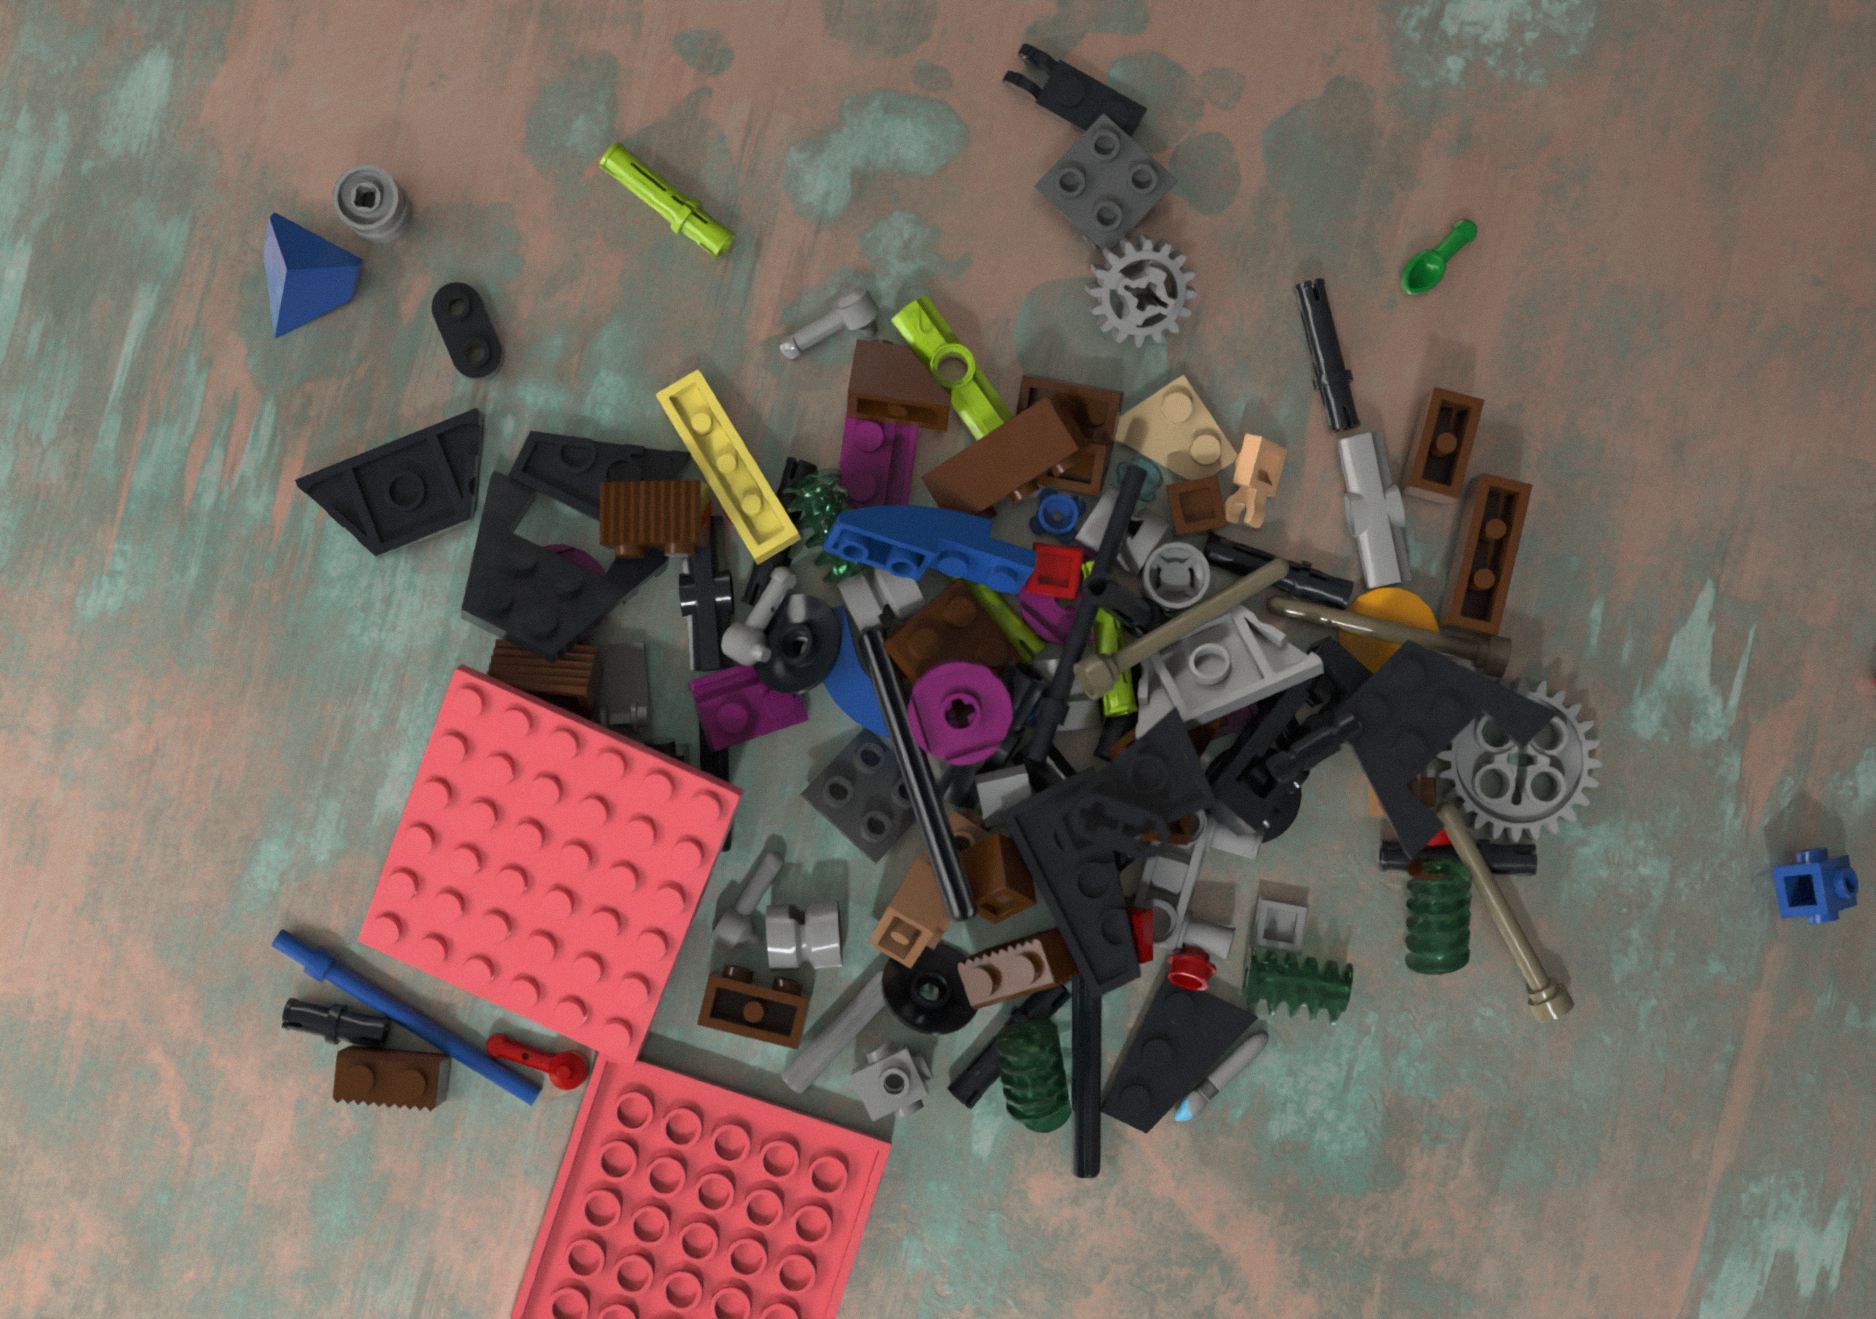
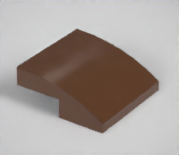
(1097, 415)

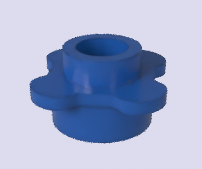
(1069, 507)

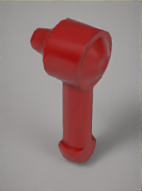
(565, 1070)

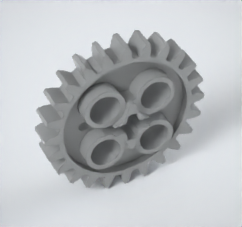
(1563, 762)

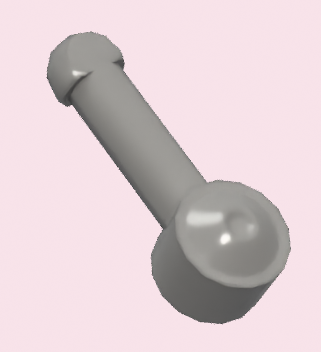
(853, 309)
(746, 640)
(734, 925)

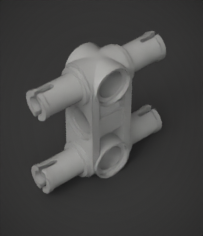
(1172, 880)

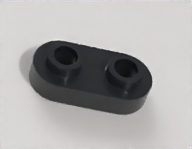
(466, 330)

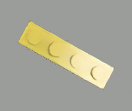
(728, 466)

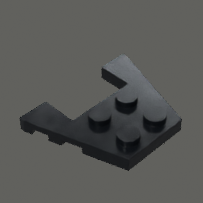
(535, 593)
(1412, 714)

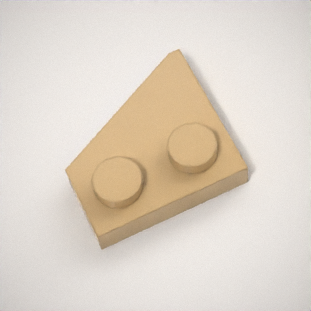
(1177, 433)

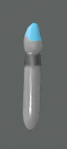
(1221, 1076)

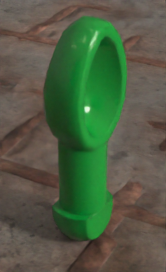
(1428, 266)

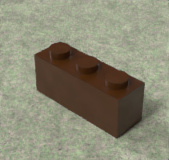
(1009, 460)
(1484, 555)

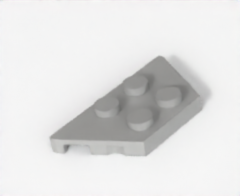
(1220, 670)

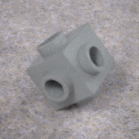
(880, 1096)

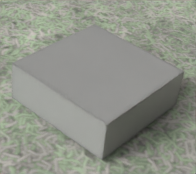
(1000, 791)
(1279, 925)

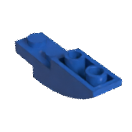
(919, 537)

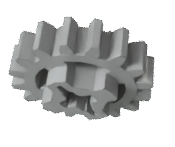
(1134, 309)

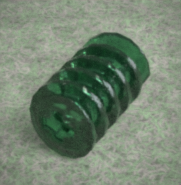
(822, 505)
(1438, 916)
(1296, 986)
(1033, 1074)

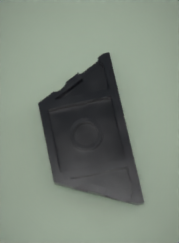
(405, 486)

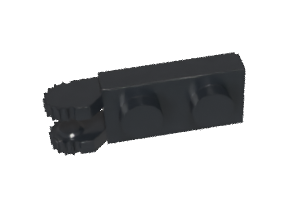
(1073, 95)

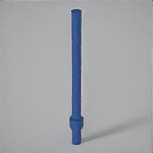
(322, 965)

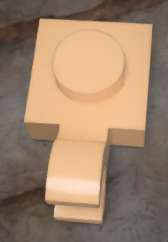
(1258, 475)

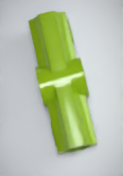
(933, 343)

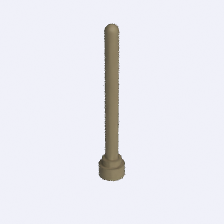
(1487, 653)
(1099, 673)
(1547, 997)

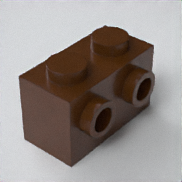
(755, 1008)

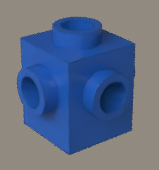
(1815, 886)

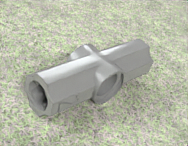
(1374, 510)

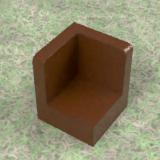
(1196, 507)
(998, 878)

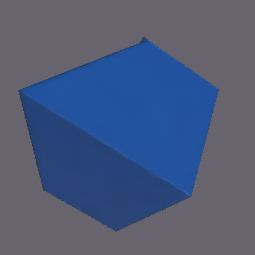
(305, 274)

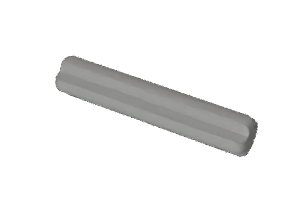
(836, 1036)

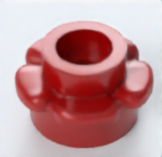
(1191, 968)

